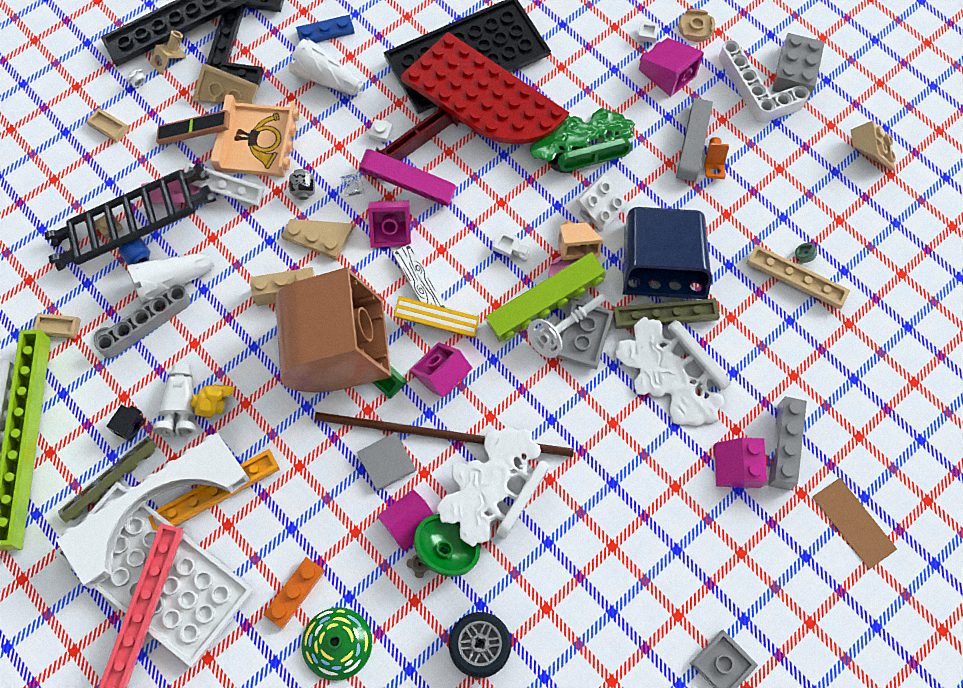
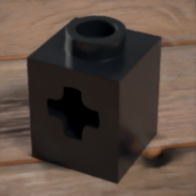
(126, 422)

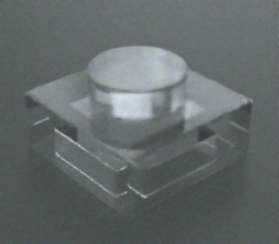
(352, 184)

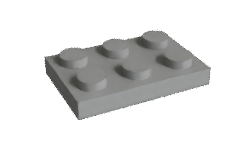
(585, 340)

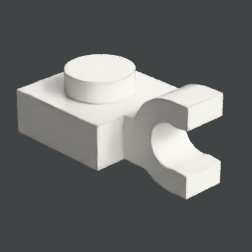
(508, 244)

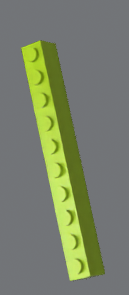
(21, 435)

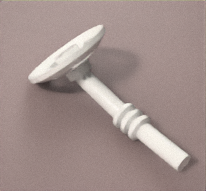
(552, 332)

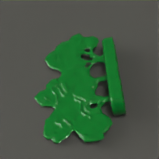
(578, 134)

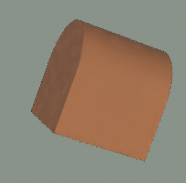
(331, 333)

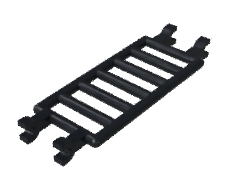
(69, 230)

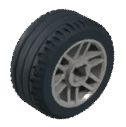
(482, 628)

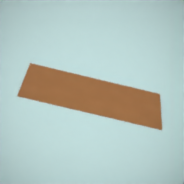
(854, 523)

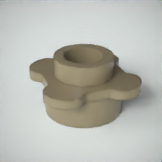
(413, 564)

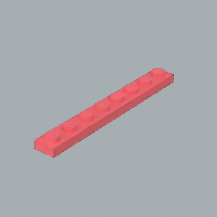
(142, 607)

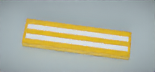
(436, 317)

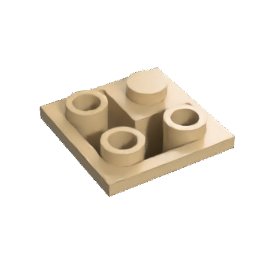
(874, 143)

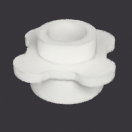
(136, 78)

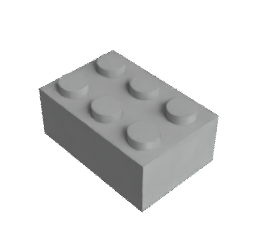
(798, 63)

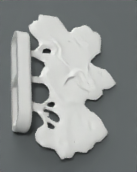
(665, 372)
(486, 485)

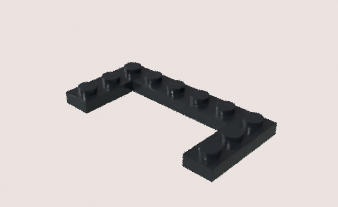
(226, 36)

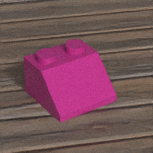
(389, 223)
(441, 369)
(740, 463)

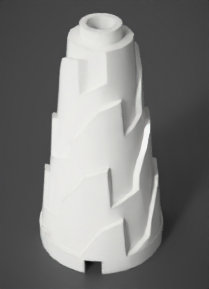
(320, 67)
(156, 276)

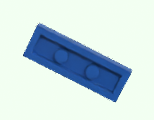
(326, 29)

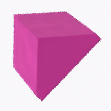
(404, 517)

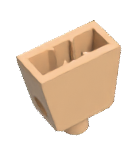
(578, 240)

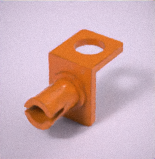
(716, 158)

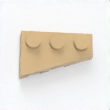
(318, 236)

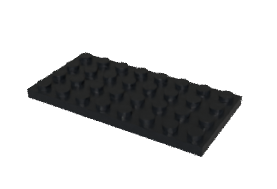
(497, 32)

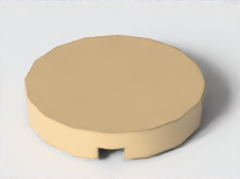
(696, 25)

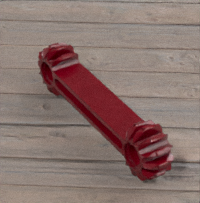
(419, 135)

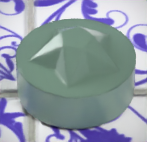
(806, 252)

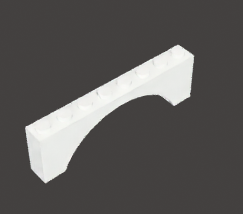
(93, 542)

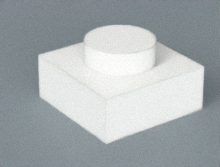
(648, 31)
(380, 130)

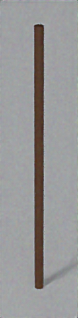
(423, 431)

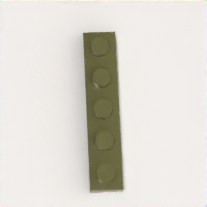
(667, 312)
(92, 493)

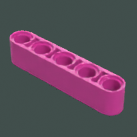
(407, 177)

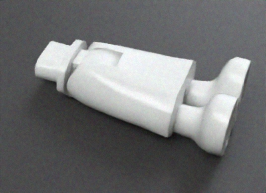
(175, 400)

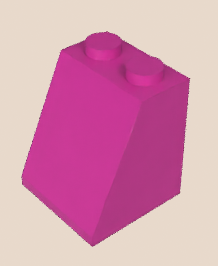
(671, 65)

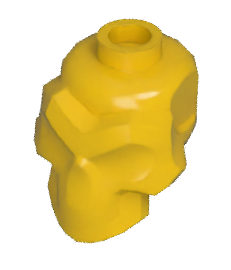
(210, 400)

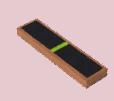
(193, 127)

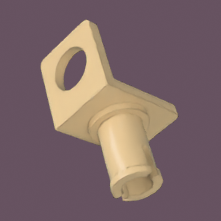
(167, 51)

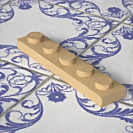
(798, 277)

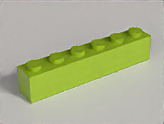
(546, 297)

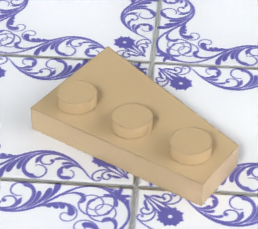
(216, 84)

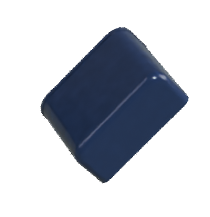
(666, 249)

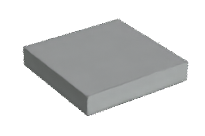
(386, 461)
(724, 662)

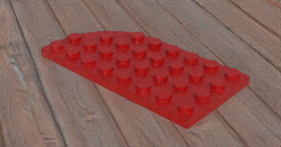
(483, 94)

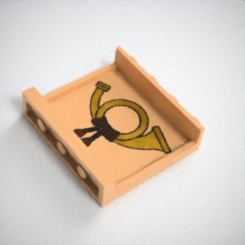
(256, 139)

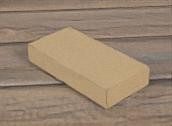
(108, 125)
(57, 325)

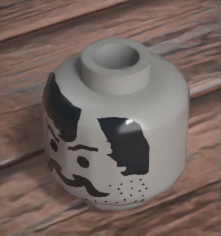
(302, 184)

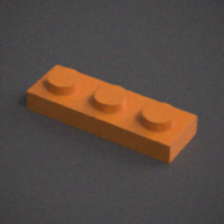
(294, 592)

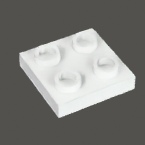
(601, 203)

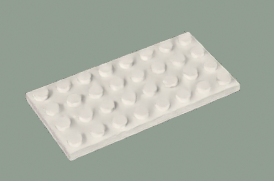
(198, 593)

